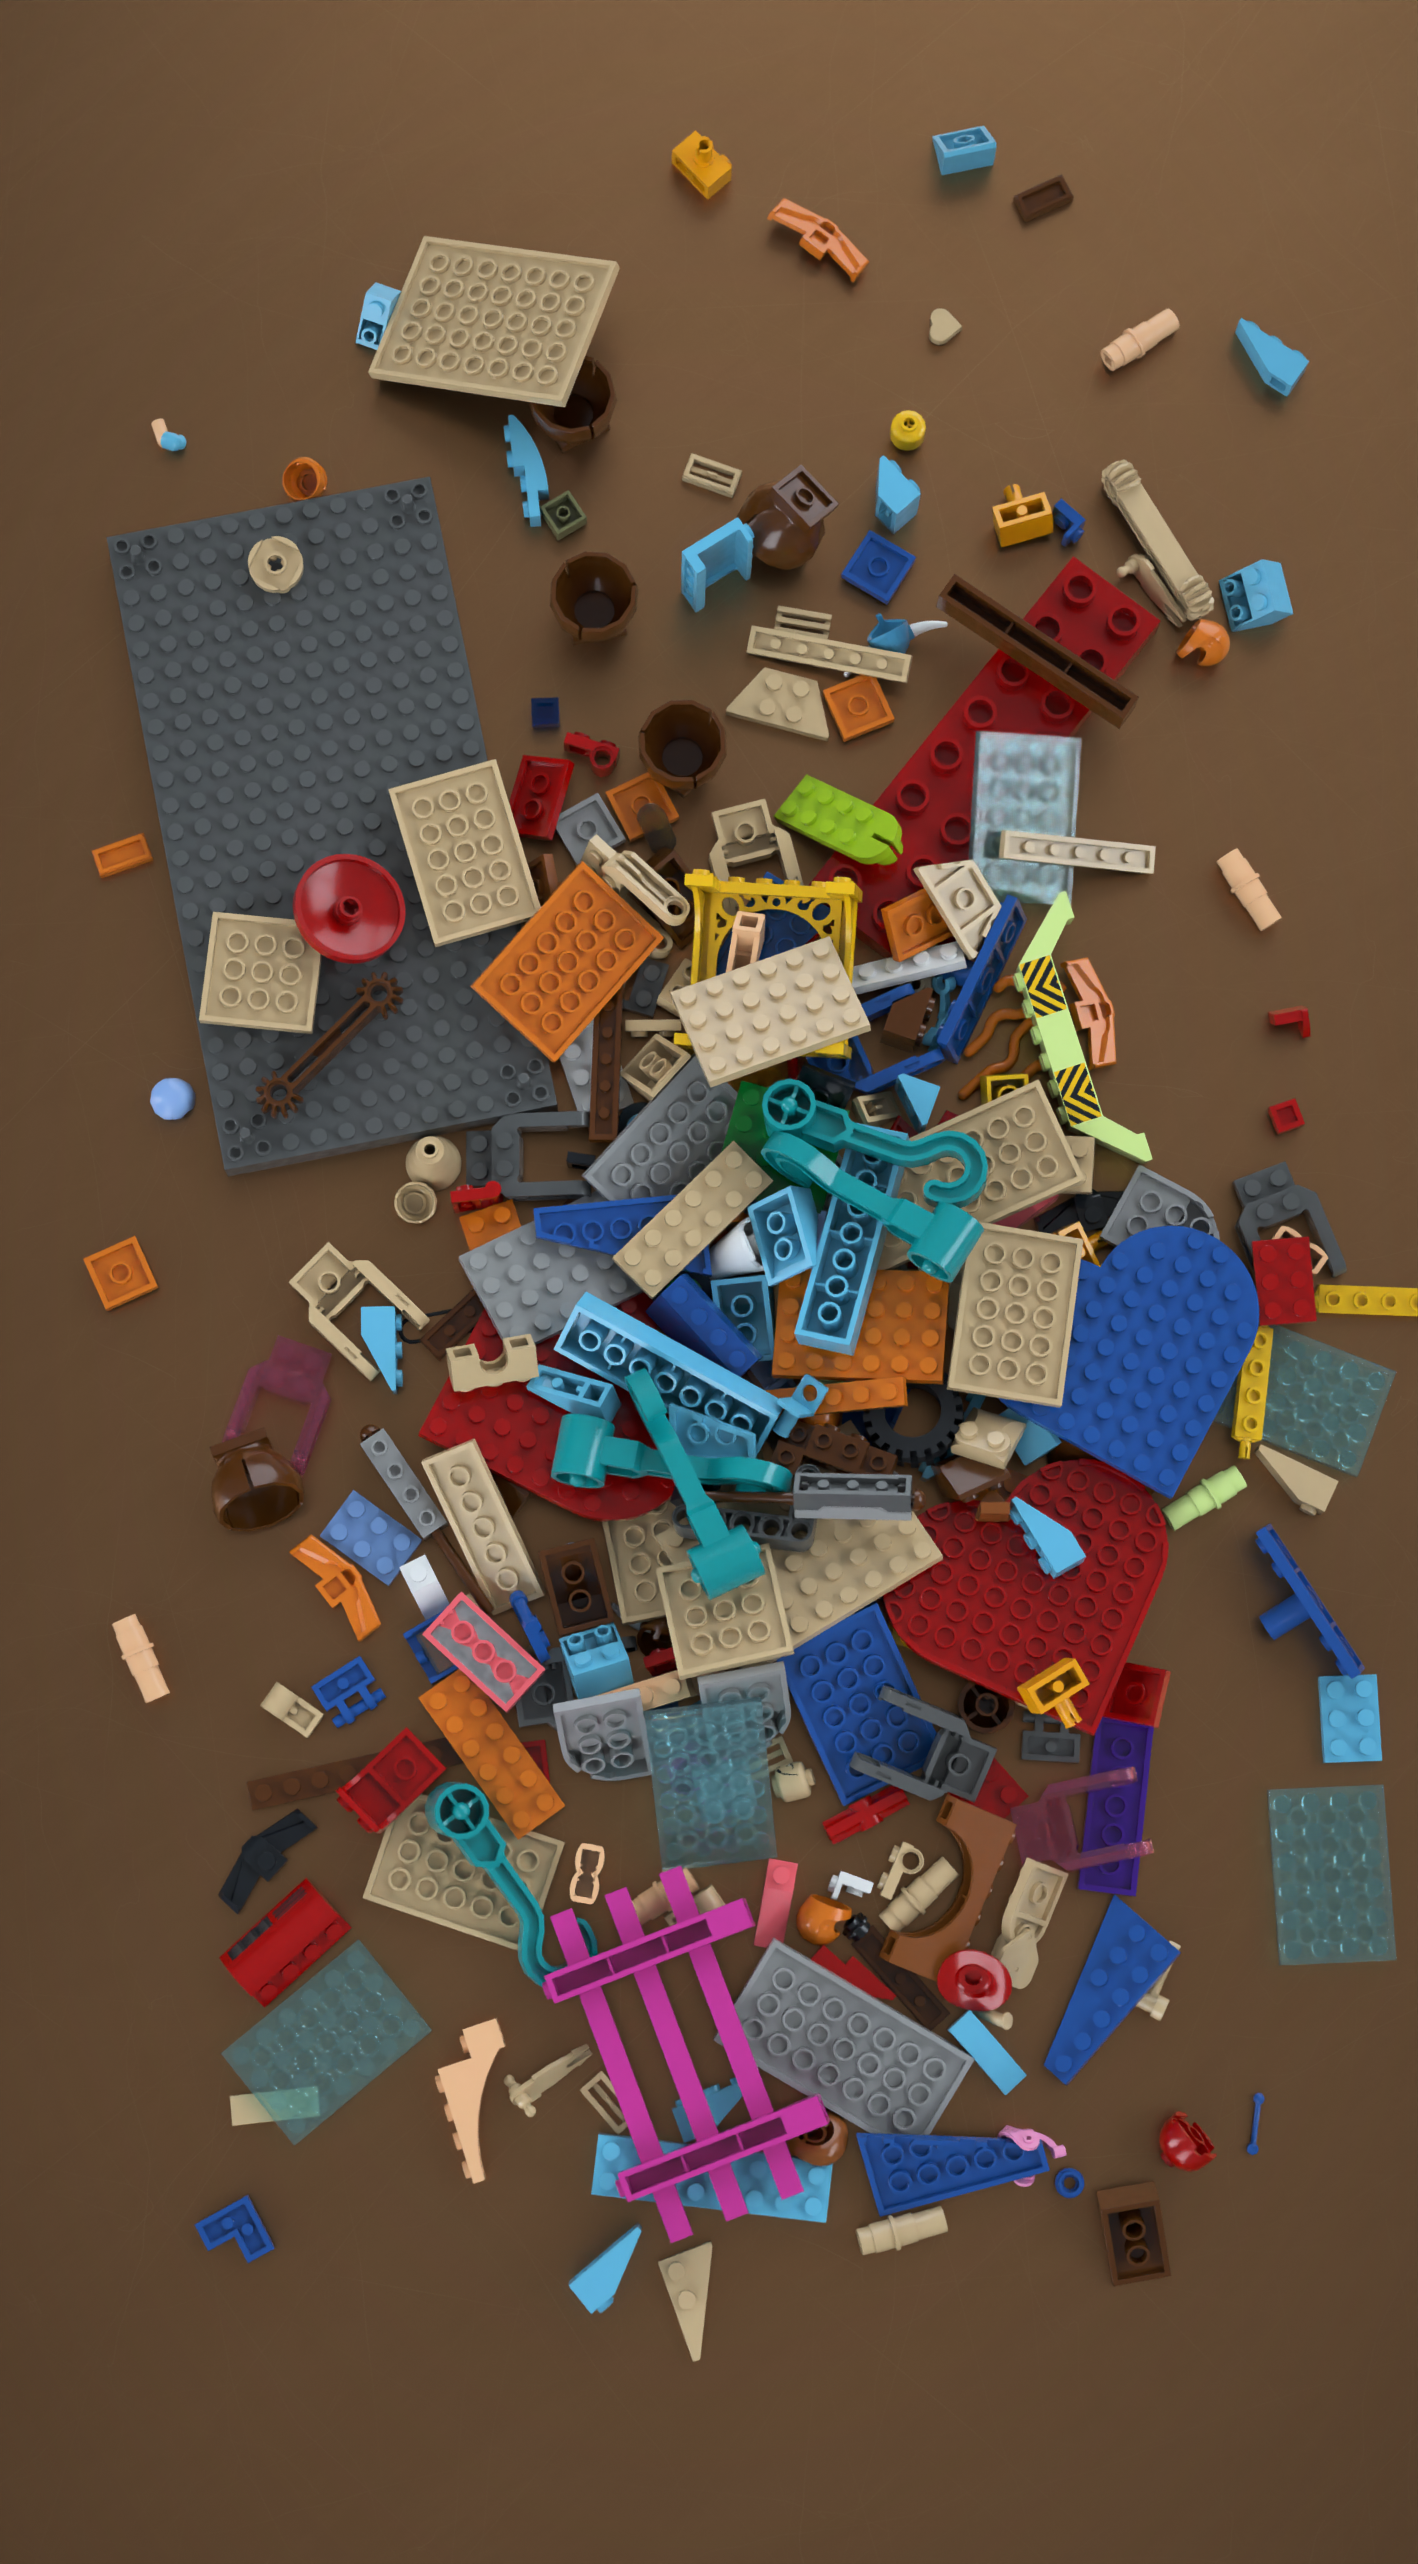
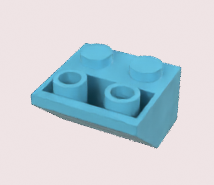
(895, 496)
(1256, 596)
(596, 1661)

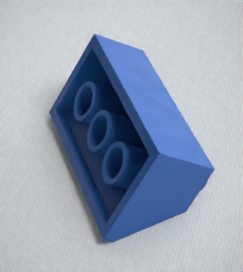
(697, 1323)

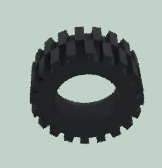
(924, 1447)

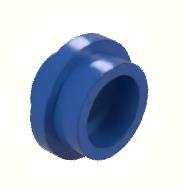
(1078, 2183)

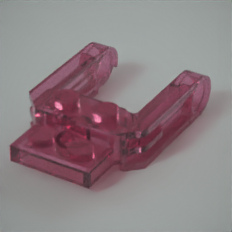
(294, 1374)
(1048, 1828)

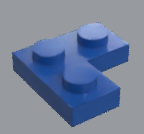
(237, 2221)

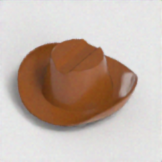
(822, 2144)

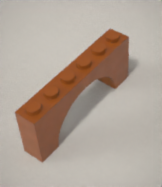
(983, 1843)

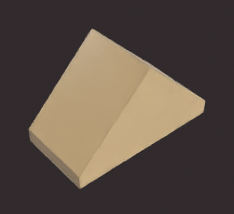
(875, 1109)

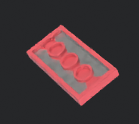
(484, 1652)

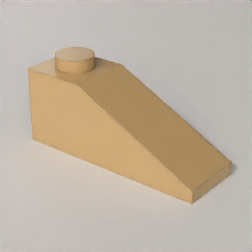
(1301, 1483)

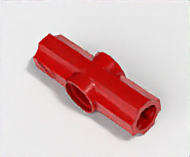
(865, 1813)

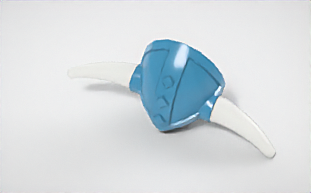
(896, 634)

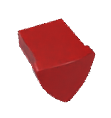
(1289, 1015)

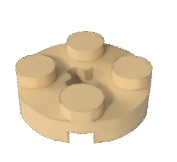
(270, 549)

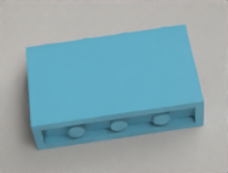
(714, 558)

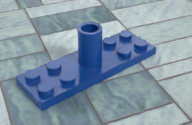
(979, 978)
(1303, 1605)

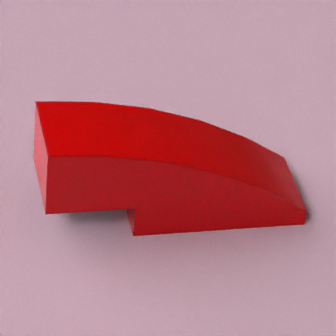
(853, 1972)

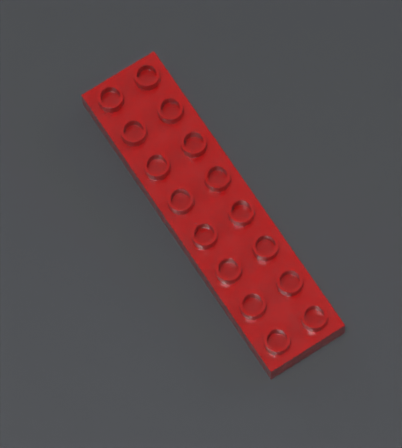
(936, 785)

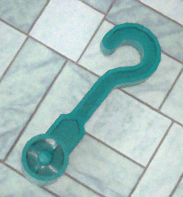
(792, 1109)
(937, 1239)
(590, 1451)
(723, 1556)
(463, 1815)

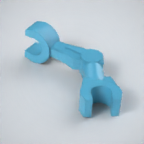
(944, 990)

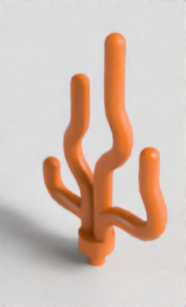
(1014, 1042)

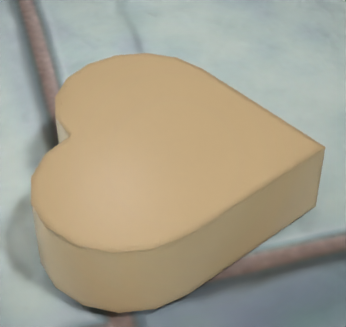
(943, 326)

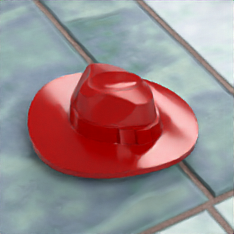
(974, 1980)

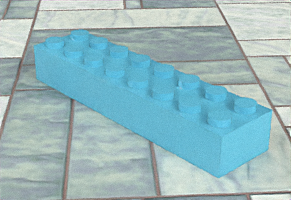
(847, 1259)
(620, 1345)
(752, 2173)

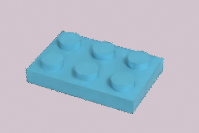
(1349, 1718)

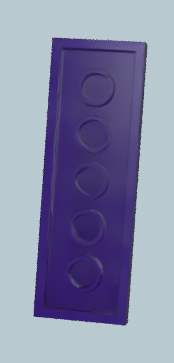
(1116, 1813)

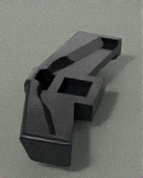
(1088, 1209)
(263, 1857)

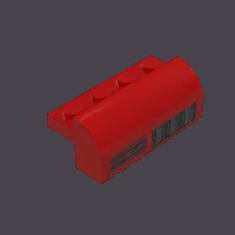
(284, 1943)

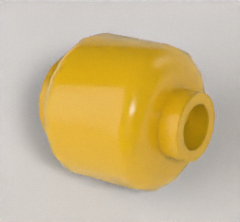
(907, 430)

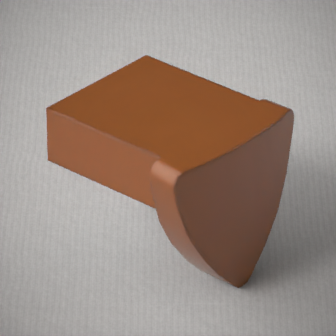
(993, 1508)

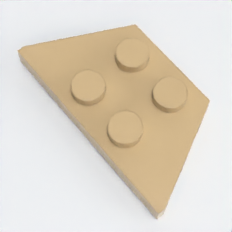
(782, 703)
(962, 900)

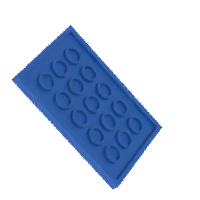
(837, 1693)

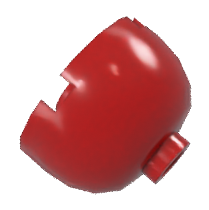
(1185, 2144)

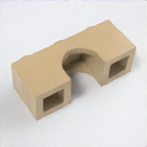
(515, 1363)

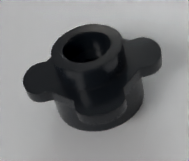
(856, 1927)

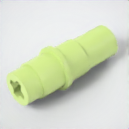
(1204, 1497)

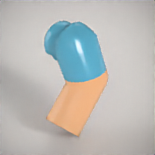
(166, 439)

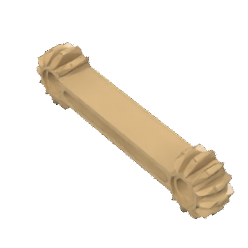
(1180, 576)

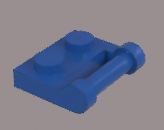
(530, 1625)

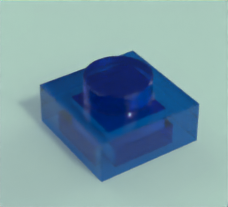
(545, 712)

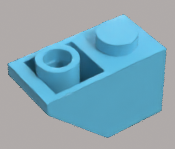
(375, 314)

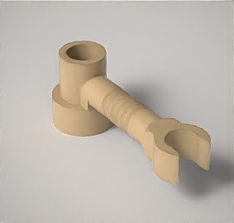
(1152, 2001)

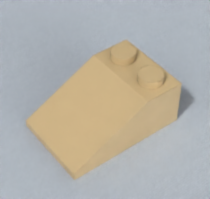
(654, 1066)

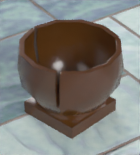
(586, 410)
(787, 518)
(593, 597)
(682, 745)
(253, 1483)

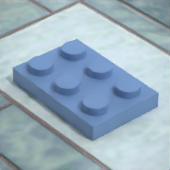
(371, 1538)

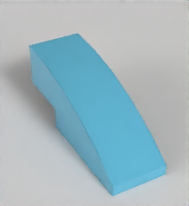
(987, 2052)

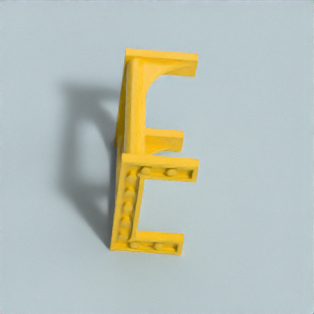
(710, 893)

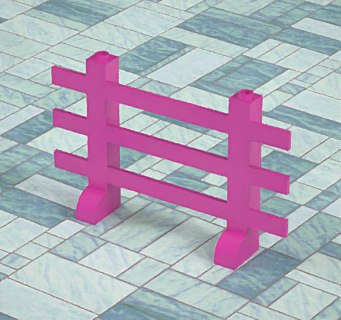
(712, 2149)

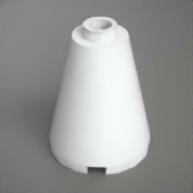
(736, 1253)

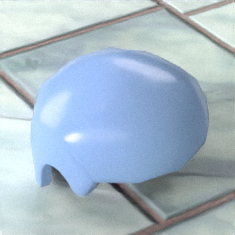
(172, 1098)

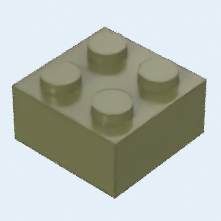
(563, 515)

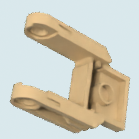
(747, 837)
(629, 872)
(332, 1284)

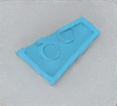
(710, 1437)

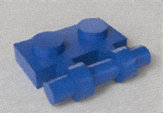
(345, 1683)

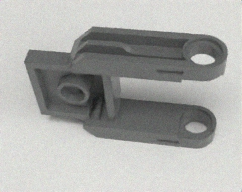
(499, 1156)
(1272, 1199)
(552, 1688)
(954, 1760)

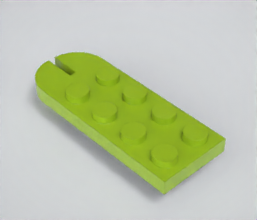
(841, 822)

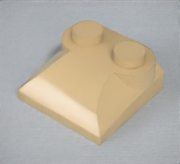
(987, 1438)

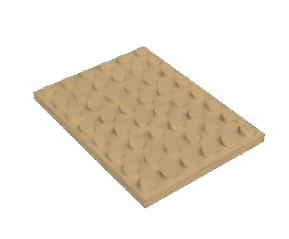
(494, 320)
(841, 1571)

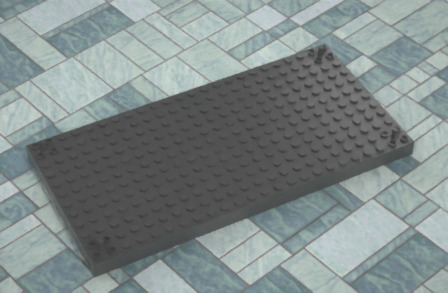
(278, 747)

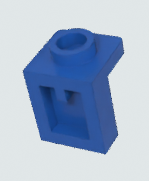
(1068, 519)

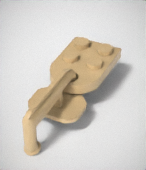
(1024, 1925)

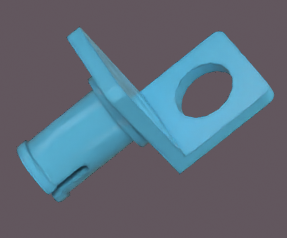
(797, 1406)

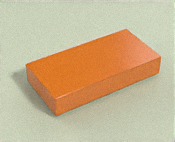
(122, 855)

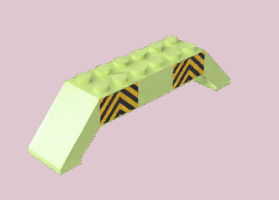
(1060, 1045)

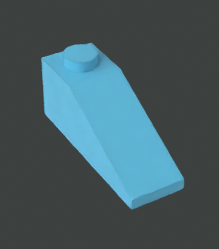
(576, 1393)

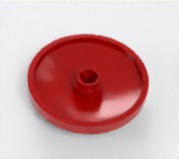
(349, 908)

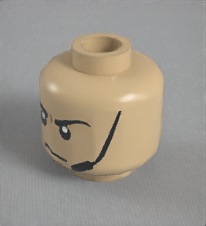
(793, 1781)

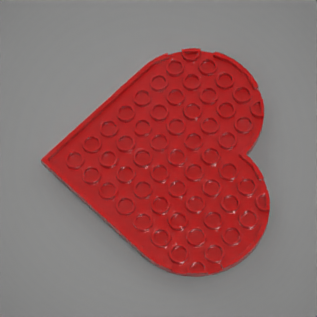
(522, 1429)
(1004, 1620)

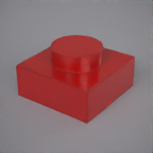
(1286, 1116)

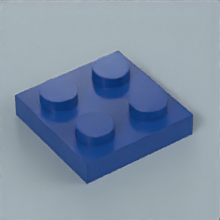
(878, 567)

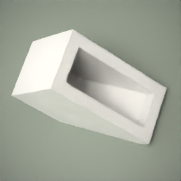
(425, 1586)

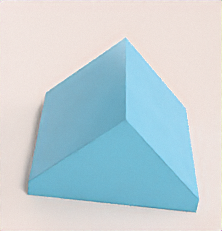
(964, 150)
(917, 1099)
(1035, 1440)

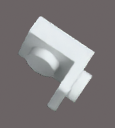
(854, 1884)

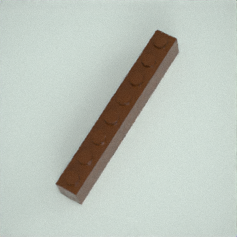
(1037, 651)

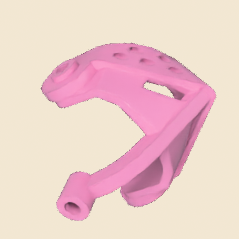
(1029, 2141)

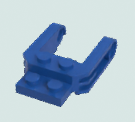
(859, 1067)

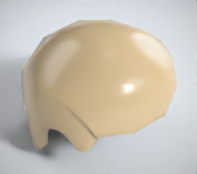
(415, 1202)

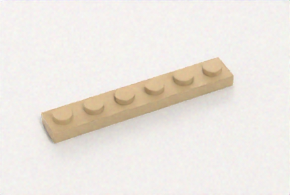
(829, 654)
(1077, 852)

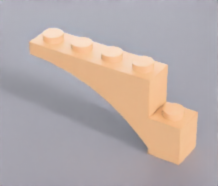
(746, 939)
(664, 1689)
(464, 2088)

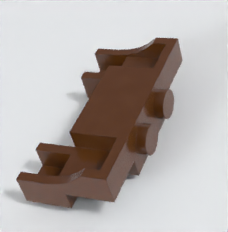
(831, 1451)

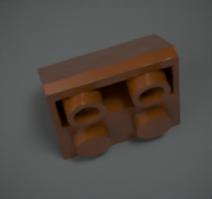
(905, 1019)
(964, 1478)

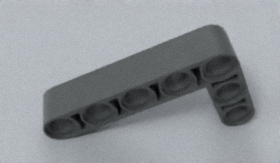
(761, 1522)

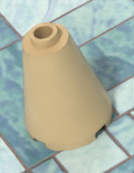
(434, 1162)

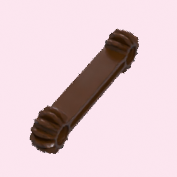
(329, 1045)

